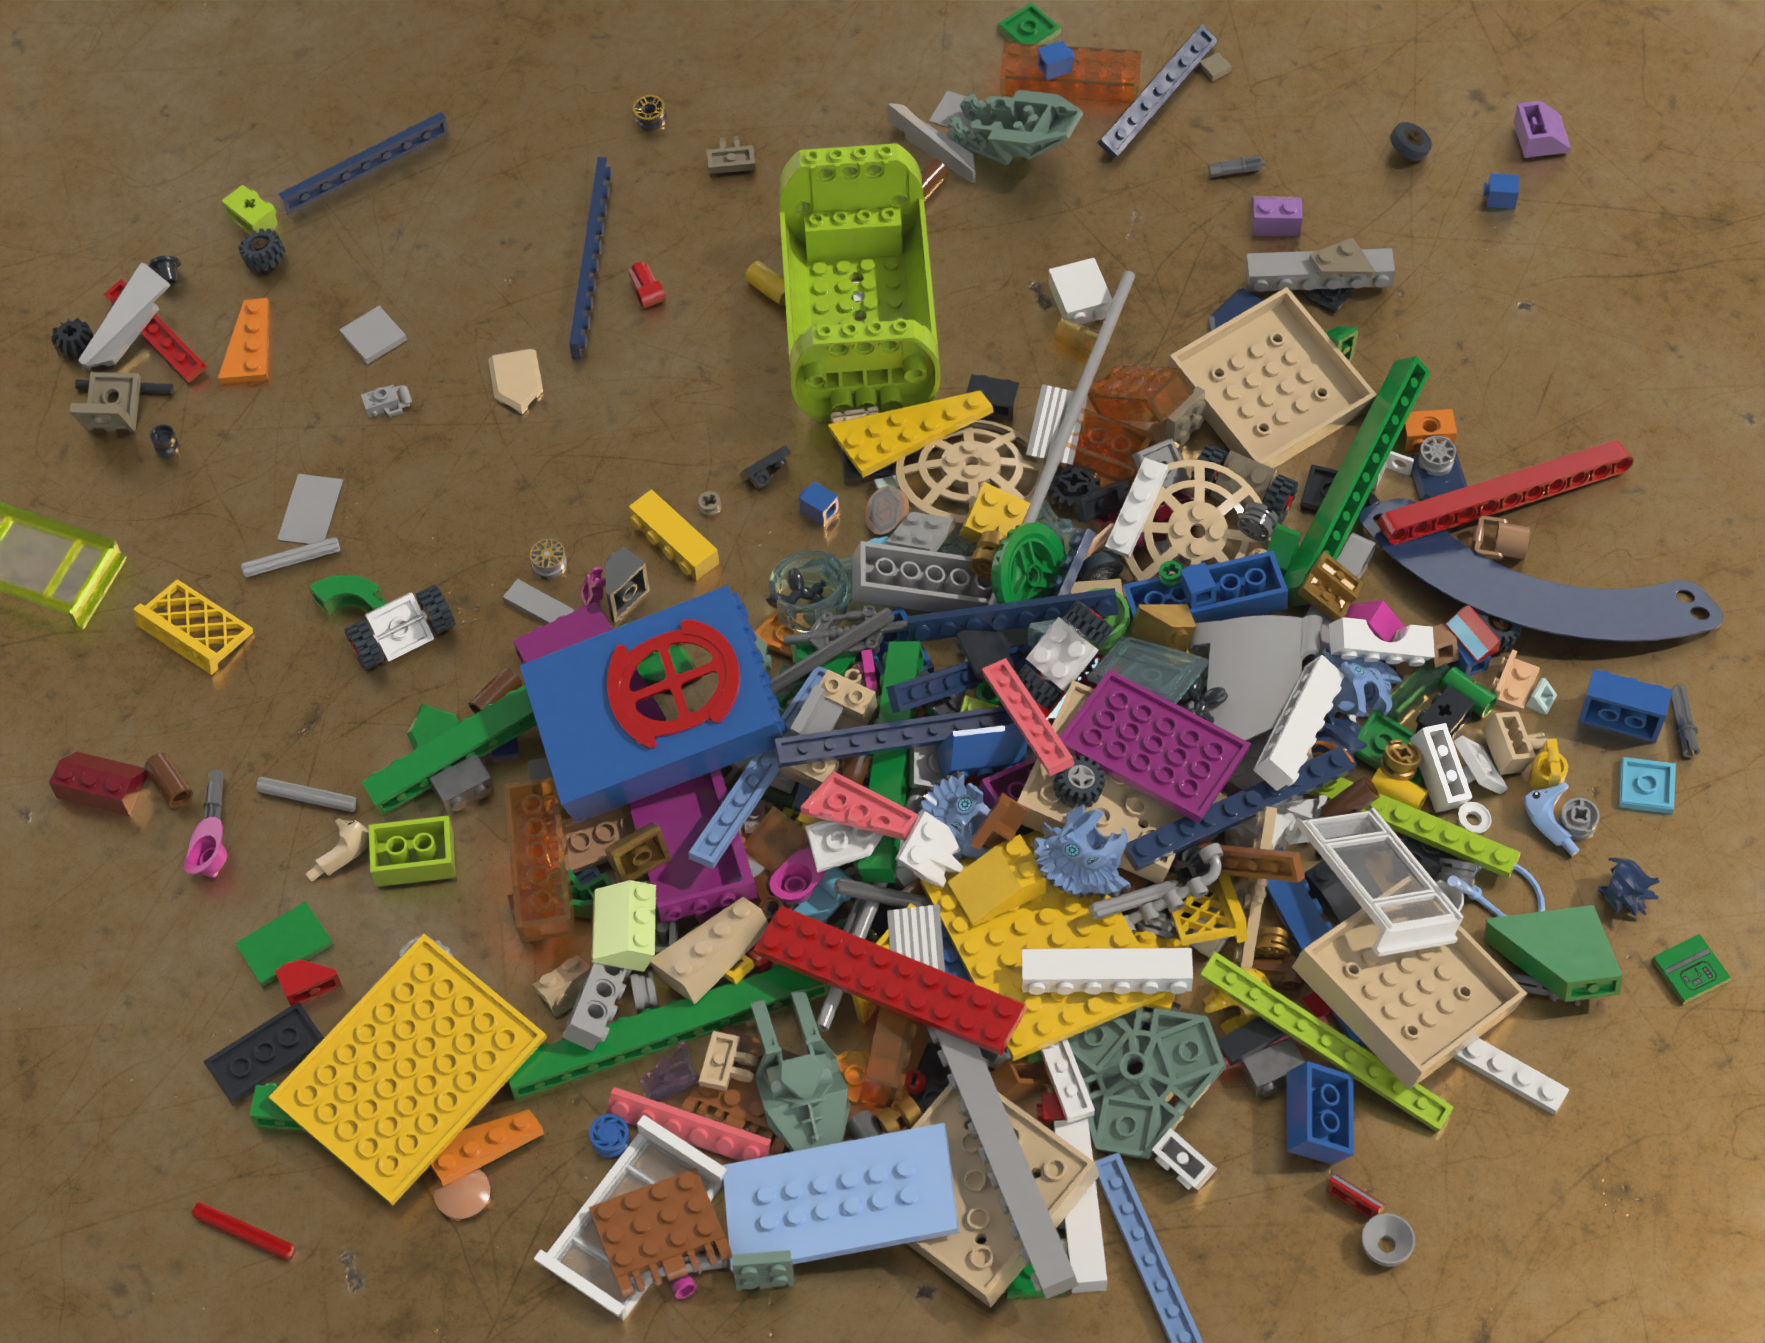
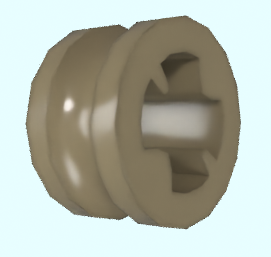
(711, 509)

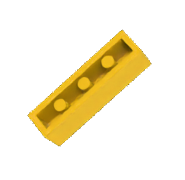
(673, 535)

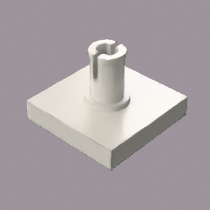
(1479, 765)

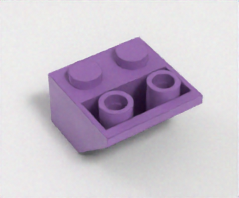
(1540, 130)

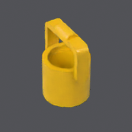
(1548, 767)

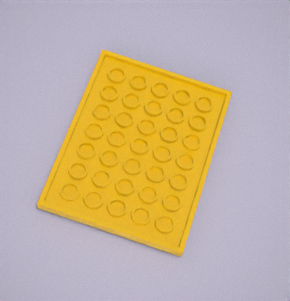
(1051, 921)
(408, 1068)

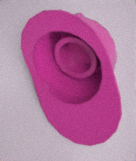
(206, 851)
(796, 878)

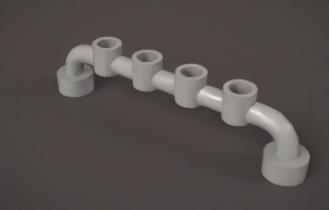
(1173, 898)

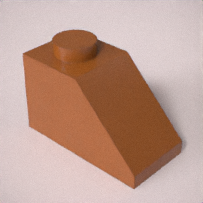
(1020, 1079)

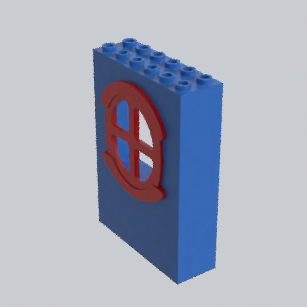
(614, 755)

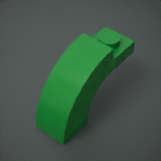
(346, 591)

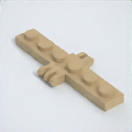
(1256, 893)

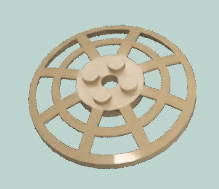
(970, 477)
(1195, 514)

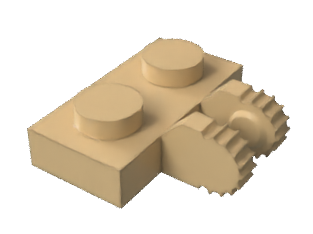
(720, 1062)

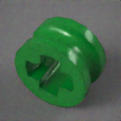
(1165, 568)

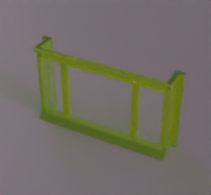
(55, 563)

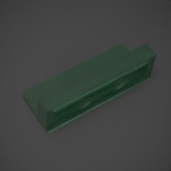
(1416, 691)

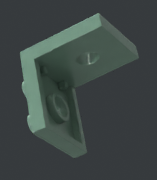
(763, 1269)

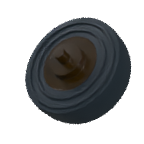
(1411, 141)

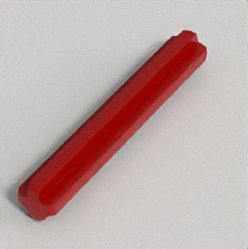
(243, 1230)

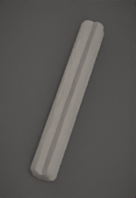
(290, 557)
(306, 794)
(1131, 899)

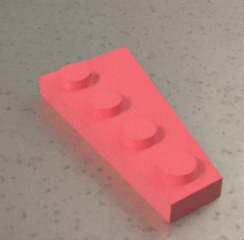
(858, 807)

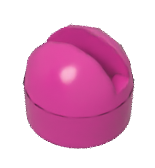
(683, 1287)

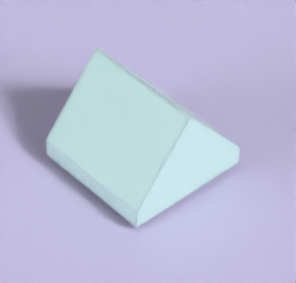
(1541, 697)

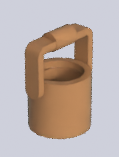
(1509, 542)

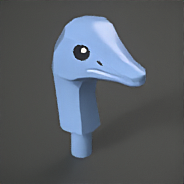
(1540, 806)

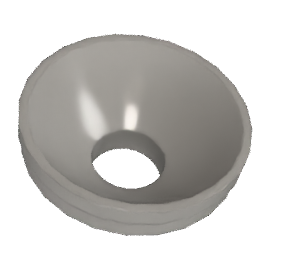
(1391, 1228)

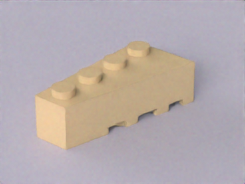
(710, 950)

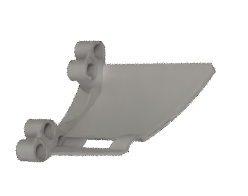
(1256, 665)

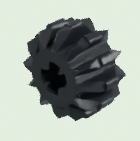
(71, 337)
(1189, 864)

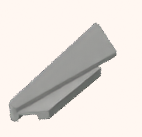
(932, 141)
(125, 319)

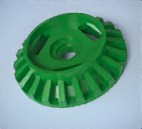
(1026, 549)

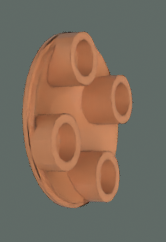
(463, 1196)

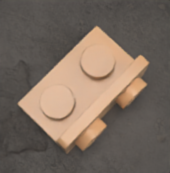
(1515, 683)

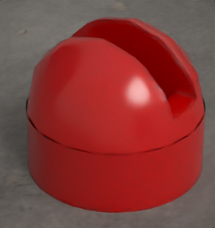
(920, 1083)

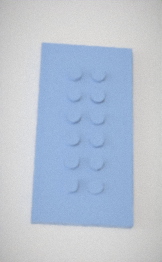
(843, 1196)

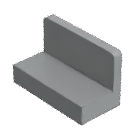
(816, 714)

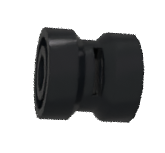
(164, 441)

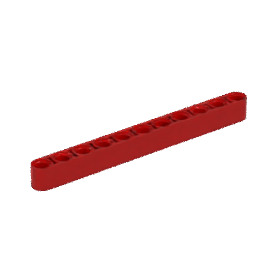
(1505, 492)

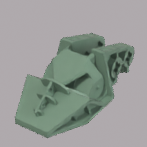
(1014, 125)
(805, 1094)

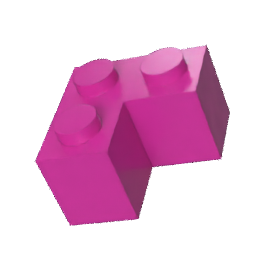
(1379, 618)

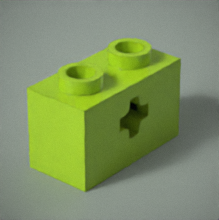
(249, 210)

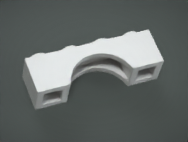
(1354, 639)

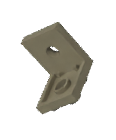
(106, 415)
(1180, 423)

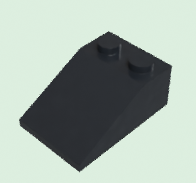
(1331, 893)

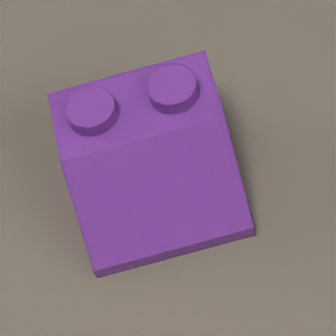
(1276, 216)

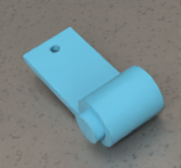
(824, 899)

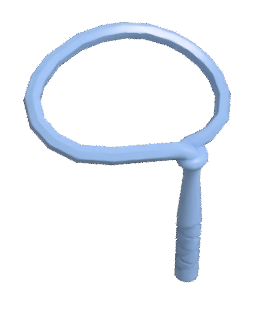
(1475, 892)

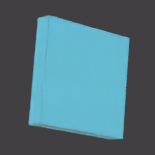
(1647, 785)

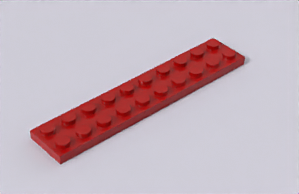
(891, 980)

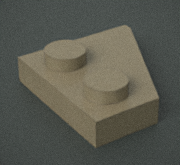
(1342, 260)

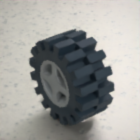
(1090, 782)

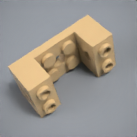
(858, 708)

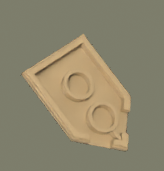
(516, 378)

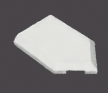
(839, 844)

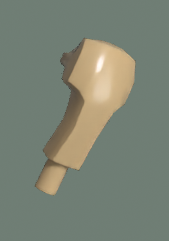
(352, 843)

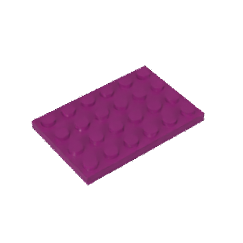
(1154, 745)

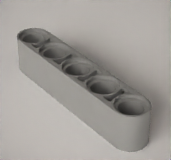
(1354, 558)

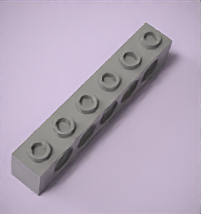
(583, 1028)

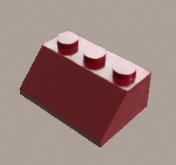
(98, 782)

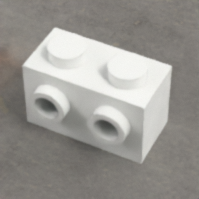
(1184, 1159)

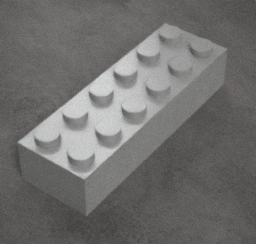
(916, 579)

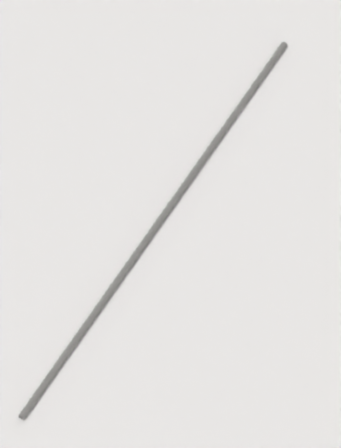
(1044, 482)

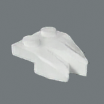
(930, 850)

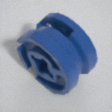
(610, 1136)

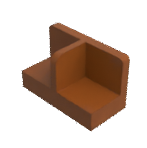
(1000, 823)

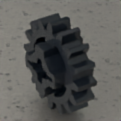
(1072, 483)

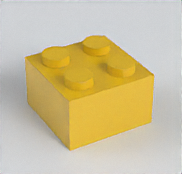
(993, 511)

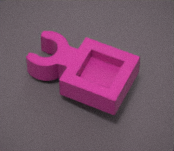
(593, 586)
(867, 670)

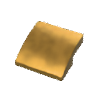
(1330, 587)

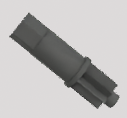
(1235, 166)
(214, 794)

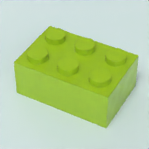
(412, 851)

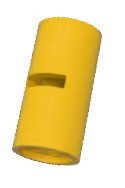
(767, 282)
(1402, 791)

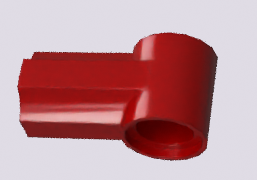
(647, 288)

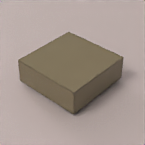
(1215, 66)

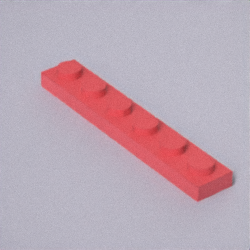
(1028, 717)
(689, 1126)

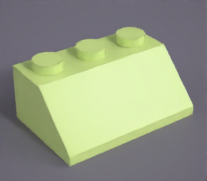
(624, 925)

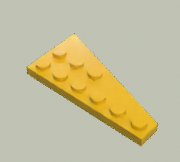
(889, 436)

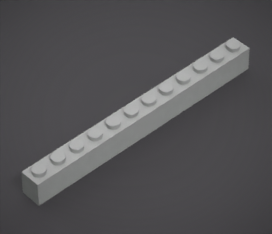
(1008, 1165)

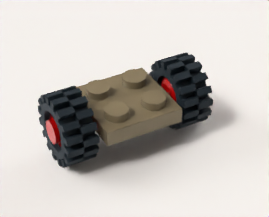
(1259, 476)

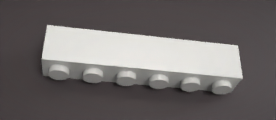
(1299, 723)
(1107, 970)
(1082, 1224)

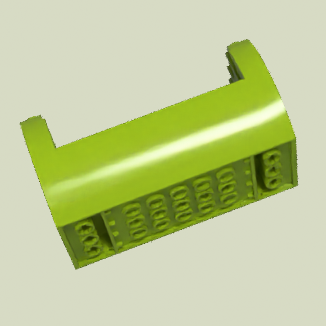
(844, 220)

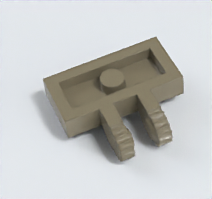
(732, 158)

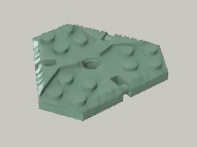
(1177, 1060)

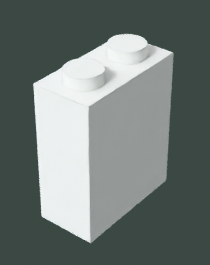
(1080, 291)

